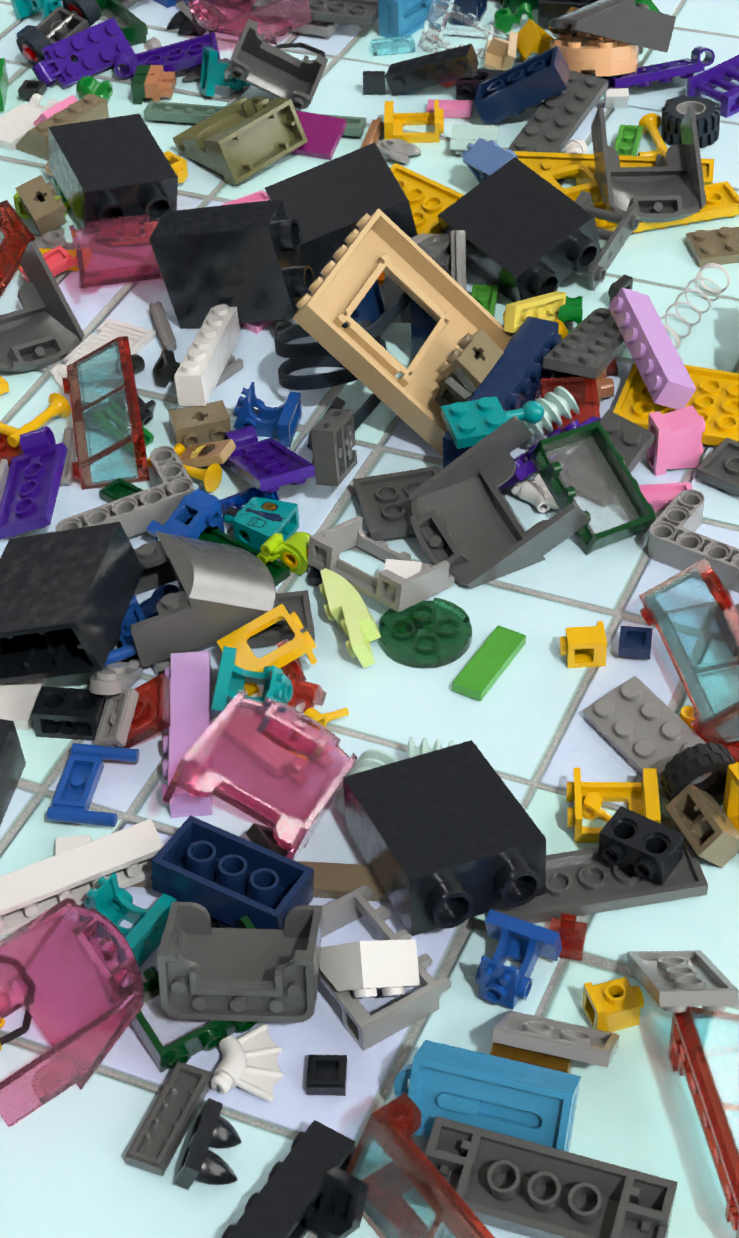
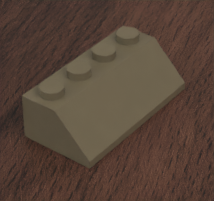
(87, 109)

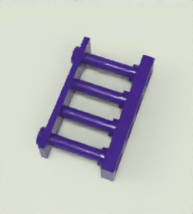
(718, 76)

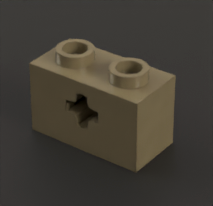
(41, 204)
(475, 357)
(199, 424)
(705, 825)

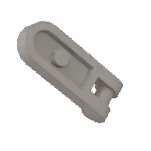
(115, 677)

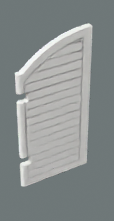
(108, 330)

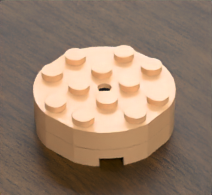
(597, 54)

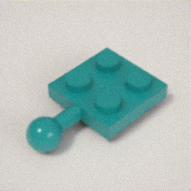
(476, 419)

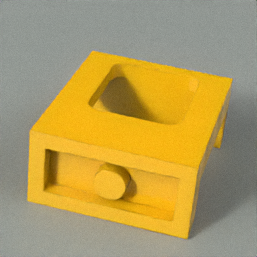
(396, 121)
(584, 181)
(283, 655)
(639, 796)

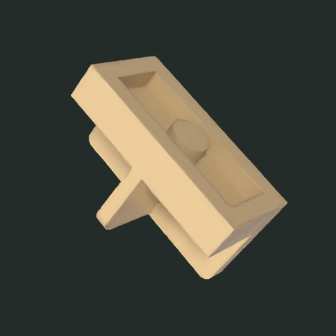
(501, 53)

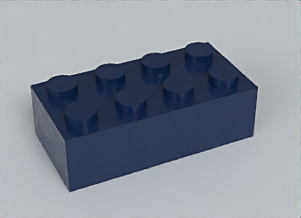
(522, 87)
(230, 876)

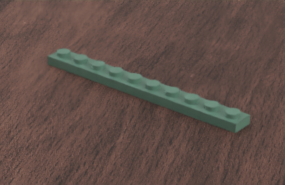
(194, 113)

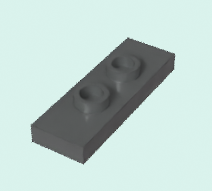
(169, 1118)

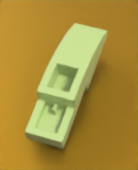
(351, 615)

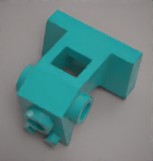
(28, 7)
(213, 74)
(232, 680)
(118, 906)

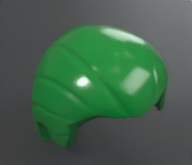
(91, 86)

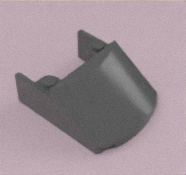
(620, 22)
(658, 192)
(44, 327)
(470, 523)
(219, 594)

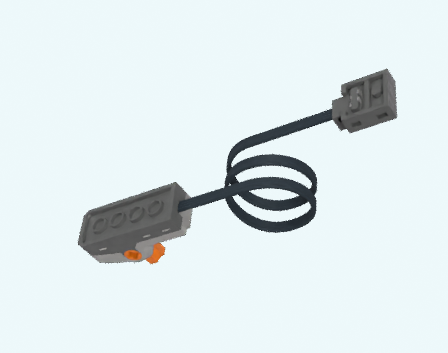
(335, 432)

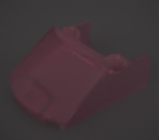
(231, 16)
(114, 251)
(268, 766)
(79, 989)

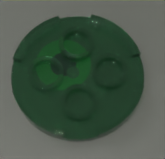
(426, 634)

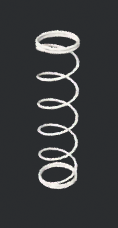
(698, 277)

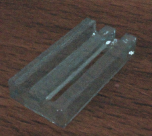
(393, 45)

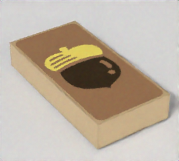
(208, 453)

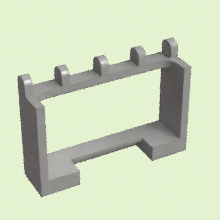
(389, 587)
(374, 1028)

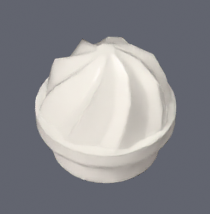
(576, 146)

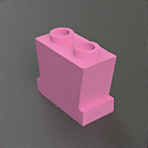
(677, 440)

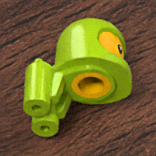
(291, 552)

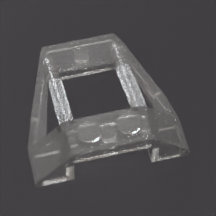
(434, 29)

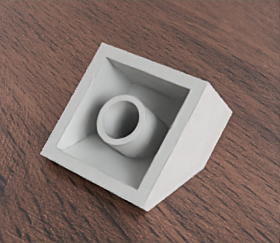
(371, 967)

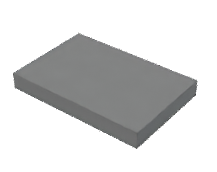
(556, 1038)

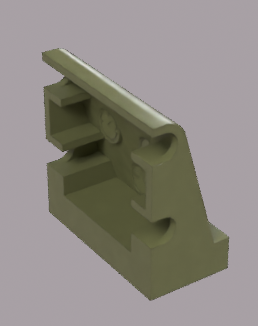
(243, 137)

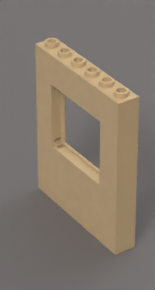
(384, 247)

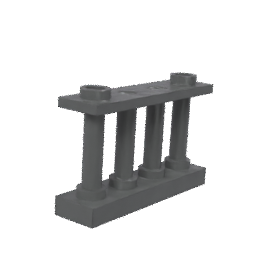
(615, 240)

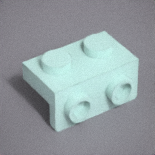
(471, 133)

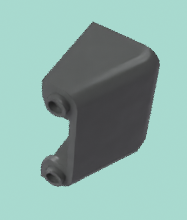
(275, 69)
(239, 970)

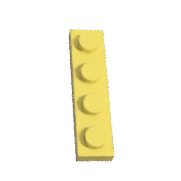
(540, 307)

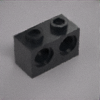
(67, 713)
(641, 845)

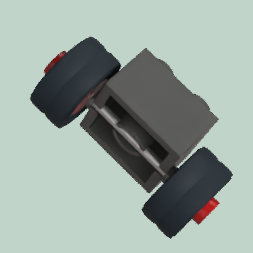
(57, 26)

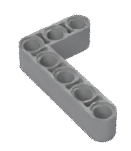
(141, 508)
(677, 545)

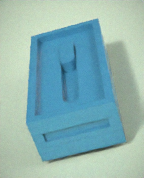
(402, 16)
(490, 1094)

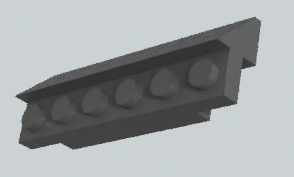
(547, 1189)

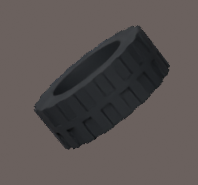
(694, 763)

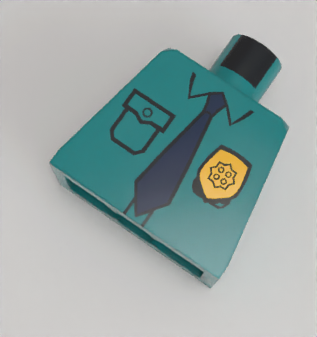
(262, 519)

